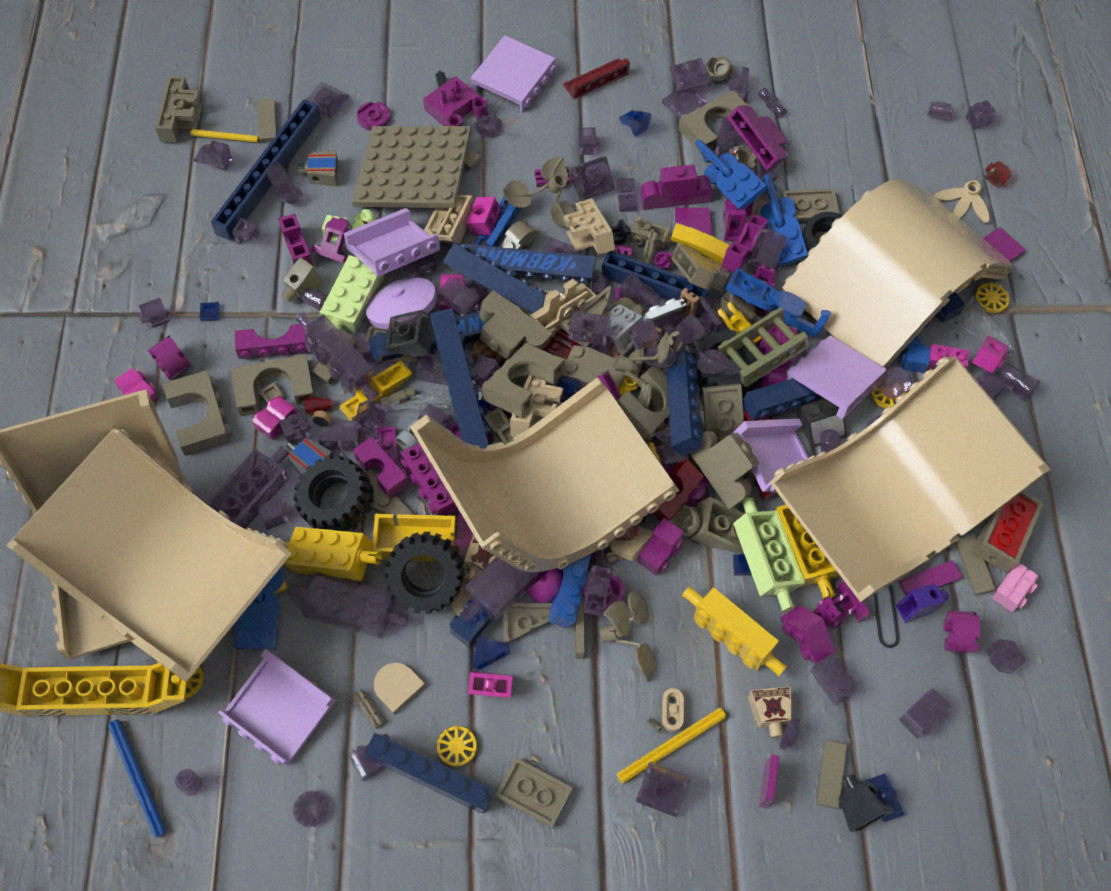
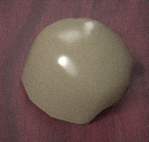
(687, 520)

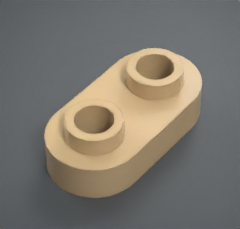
(672, 711)

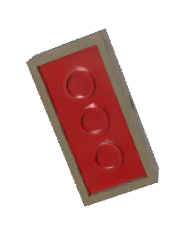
(1008, 531)

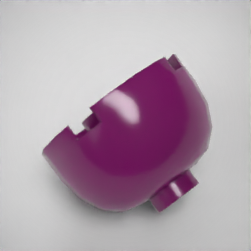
(547, 586)

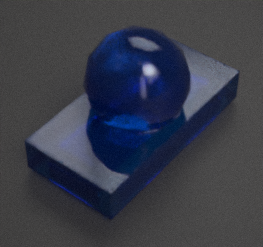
(889, 794)

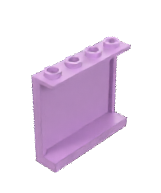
(514, 72)
(390, 242)
(838, 374)
(773, 445)
(277, 708)

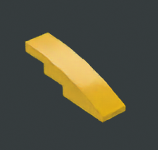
(702, 242)
(383, 383)

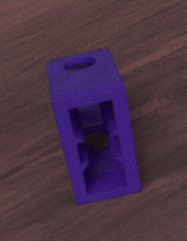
(927, 598)

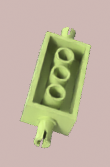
(350, 295)
(768, 553)

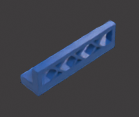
(500, 226)

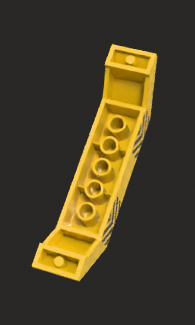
(89, 690)

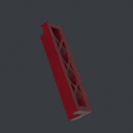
(597, 77)

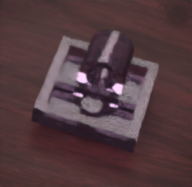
(690, 76)

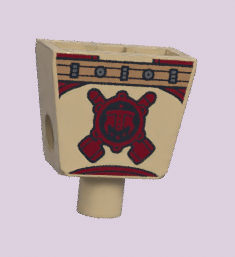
(476, 559)
(771, 708)

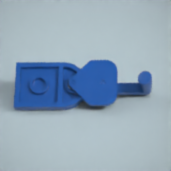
(732, 178)
(782, 220)
(770, 299)
(259, 622)

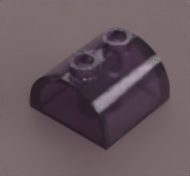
(592, 178)
(663, 789)

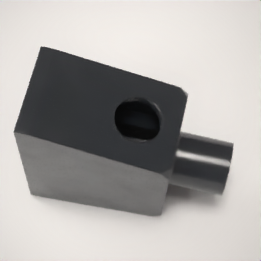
(862, 804)

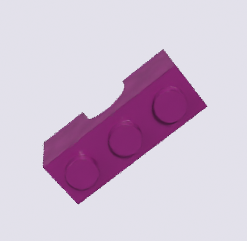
(294, 238)
(373, 454)

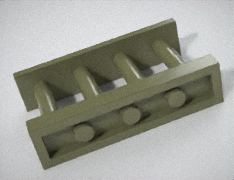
(772, 360)

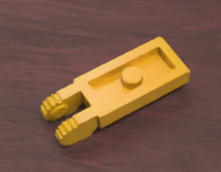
(737, 322)

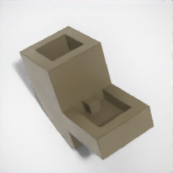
(520, 234)

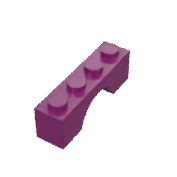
(740, 251)
(251, 345)

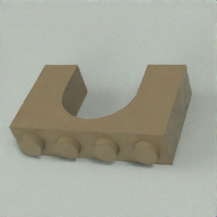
(694, 125)
(526, 361)
(249, 378)
(642, 418)
(212, 429)

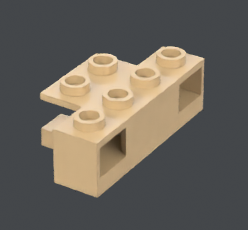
(593, 229)
(559, 310)
(544, 400)

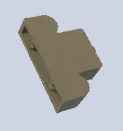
(699, 269)
(509, 327)
(725, 465)

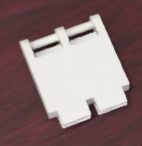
(658, 312)

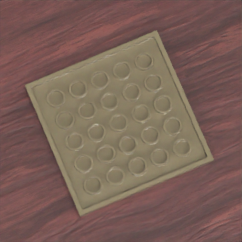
(412, 166)

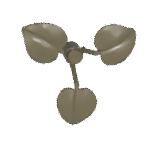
(555, 172)
(634, 362)
(619, 617)

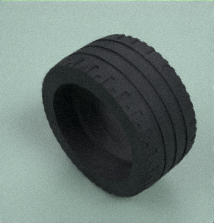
(818, 223)

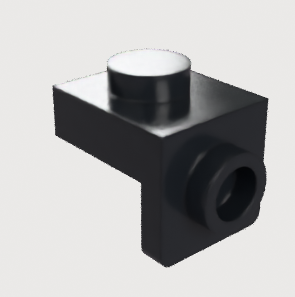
(620, 232)

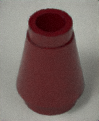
(317, 404)

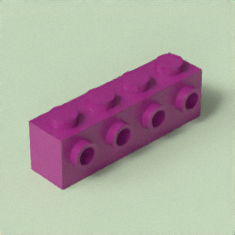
(427, 479)

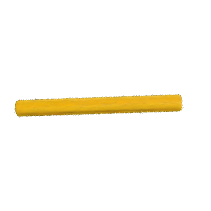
(671, 745)

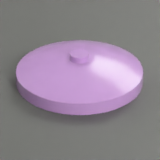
(400, 298)

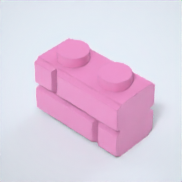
(1015, 587)

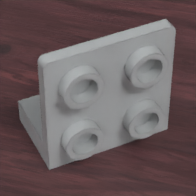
(620, 323)

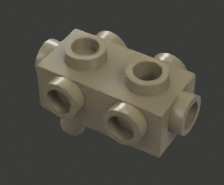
(641, 229)

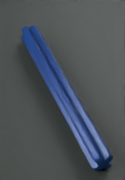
(137, 778)

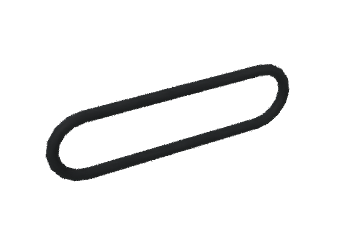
(894, 618)

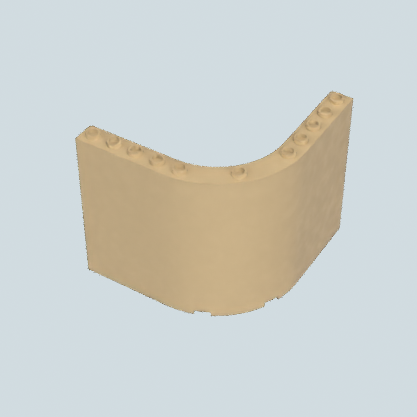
(891, 268)
(46, 453)
(910, 480)
(554, 487)
(148, 554)

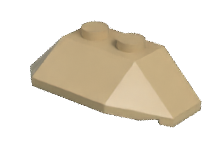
(450, 222)

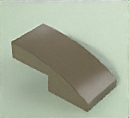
(499, 425)

